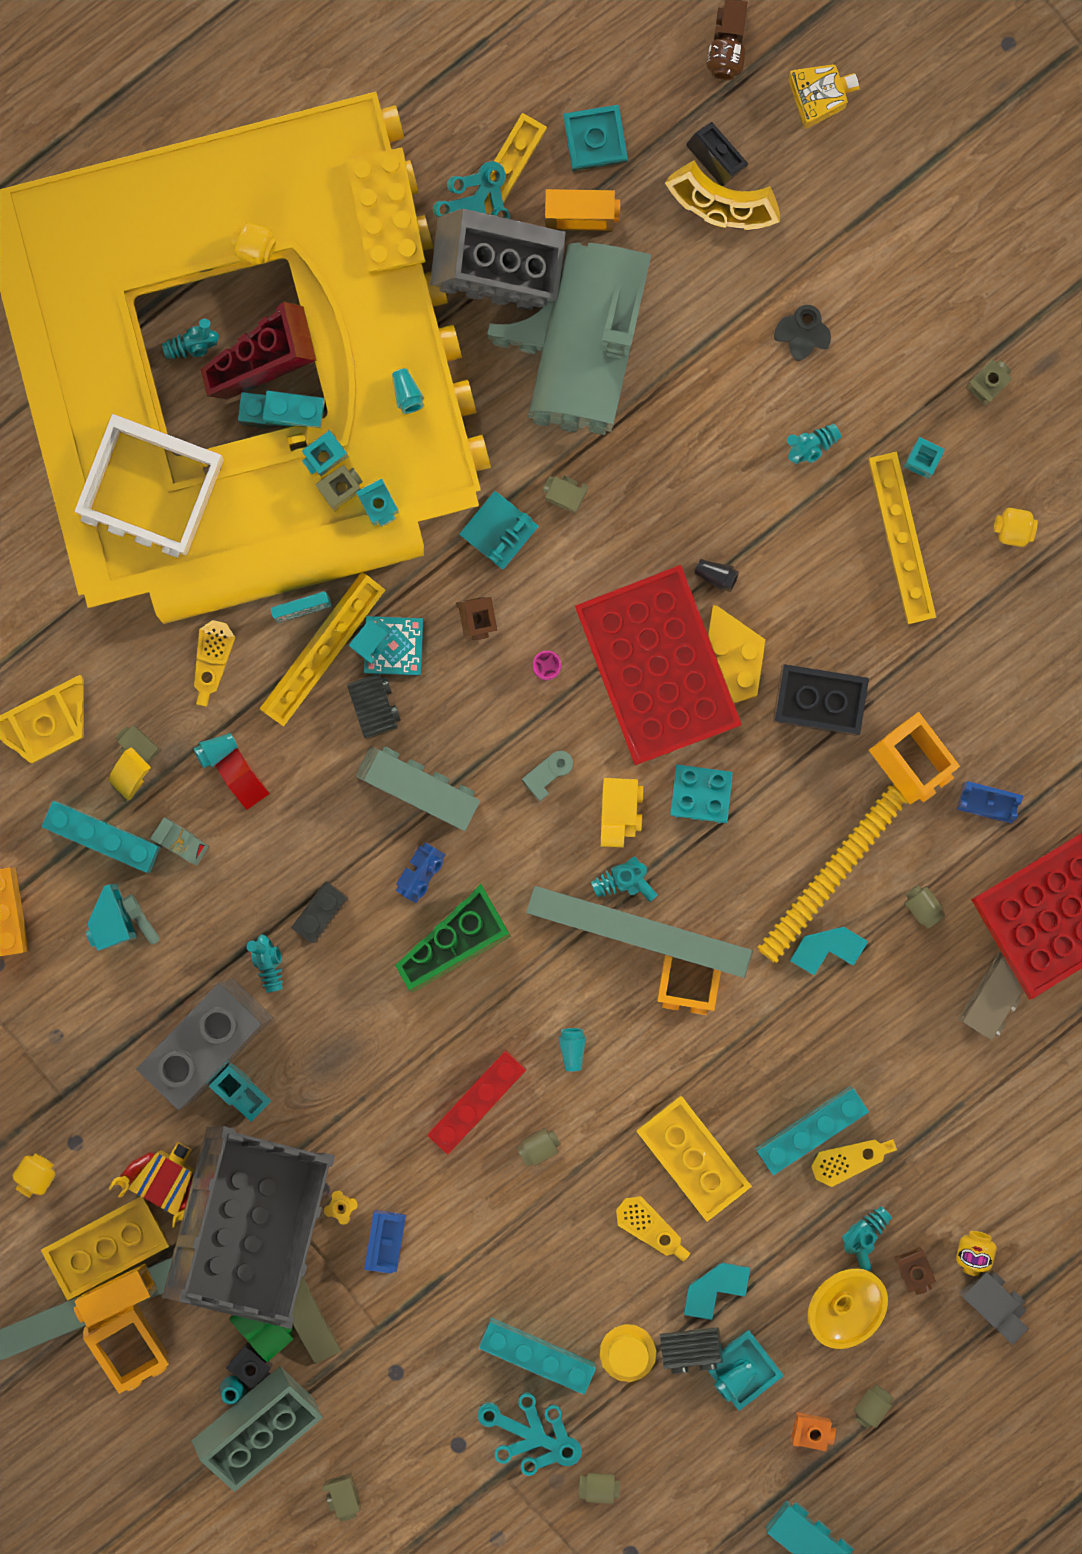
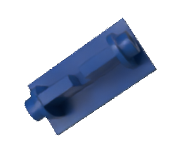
(415, 884)

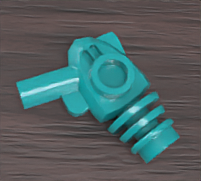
(195, 341)
(809, 446)
(626, 877)
(266, 959)
(862, 1236)

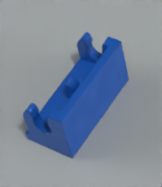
(989, 802)
(385, 1241)

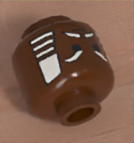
(726, 58)

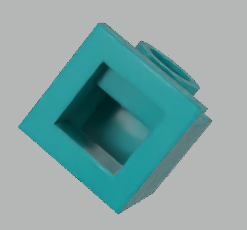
(328, 444)
(924, 458)
(378, 491)
(371, 640)

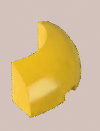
(722, 205)

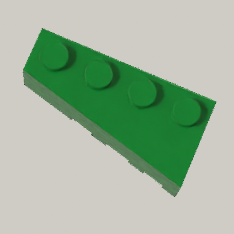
(454, 941)

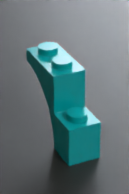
(280, 410)

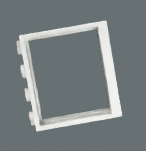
(118, 424)

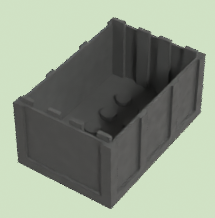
(247, 1227)

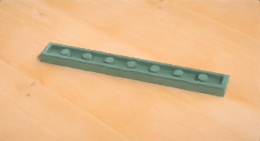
(640, 931)
(59, 1320)

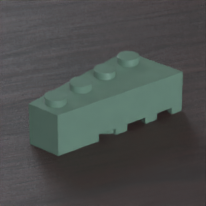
(417, 787)

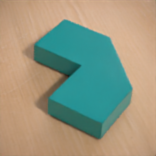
(816, 946)
(703, 1291)

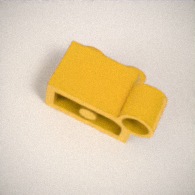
(620, 811)

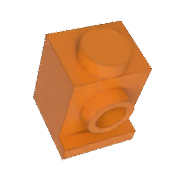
(805, 1424)

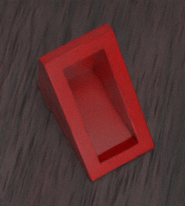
(242, 779)

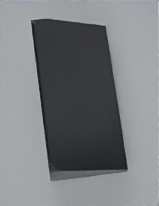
(716, 154)

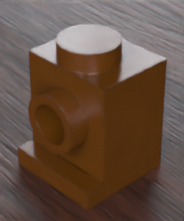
(731, 19)
(486, 618)
(908, 1263)

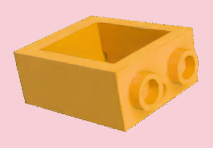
(581, 210)
(899, 770)
(673, 1002)
(115, 1295)
(114, 1323)

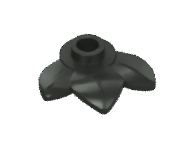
(803, 336)

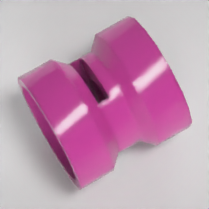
(548, 661)

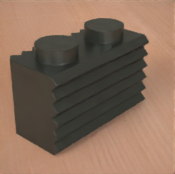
(373, 706)
(319, 912)
(691, 1348)

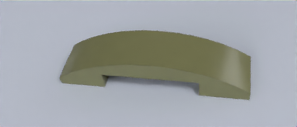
(312, 1326)

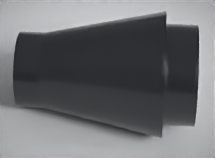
(717, 574)

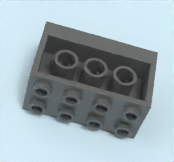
(497, 259)

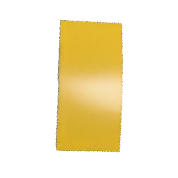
(128, 773)

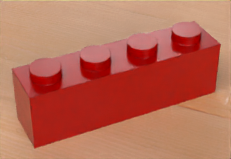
(476, 1101)

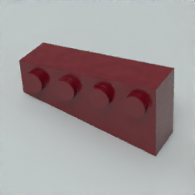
(267, 352)

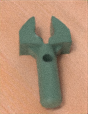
(135, 912)

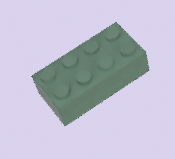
(257, 1429)

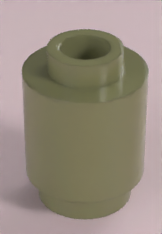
(924, 906)
(538, 1147)
(873, 1407)
(598, 1488)

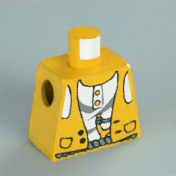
(820, 92)

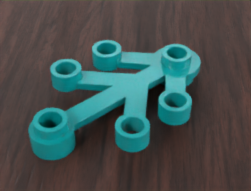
(485, 187)
(533, 1436)

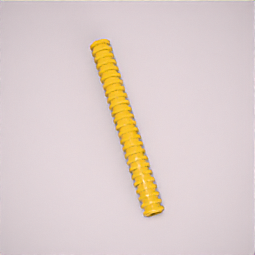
(832, 874)

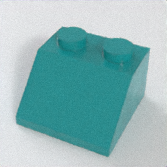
(109, 921)

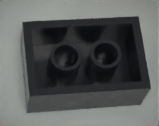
(820, 700)

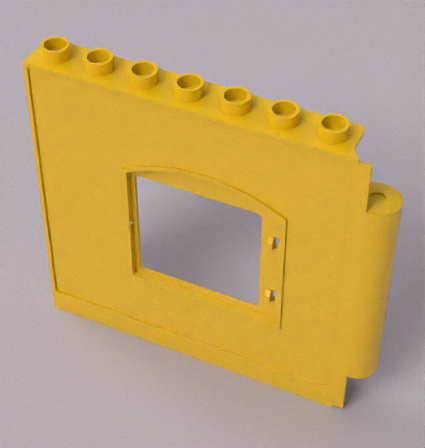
(151, 221)

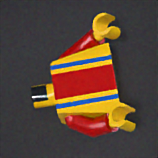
(160, 1179)

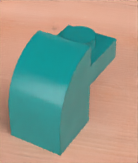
(239, 1091)

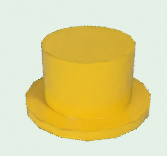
(627, 1352)

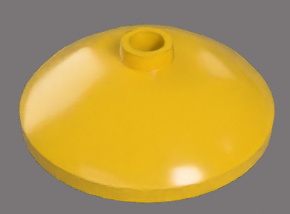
(847, 1308)

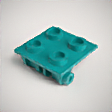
(499, 530)
(701, 794)

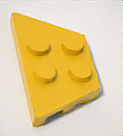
(738, 653)
(46, 721)

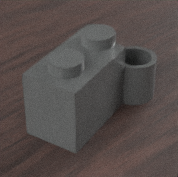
(996, 1304)

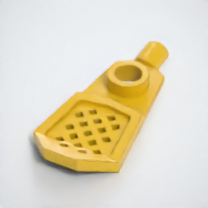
(211, 663)
(854, 1159)
(652, 1230)

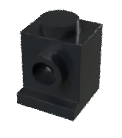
(246, 1357)

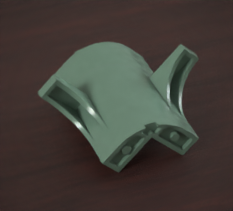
(582, 337)

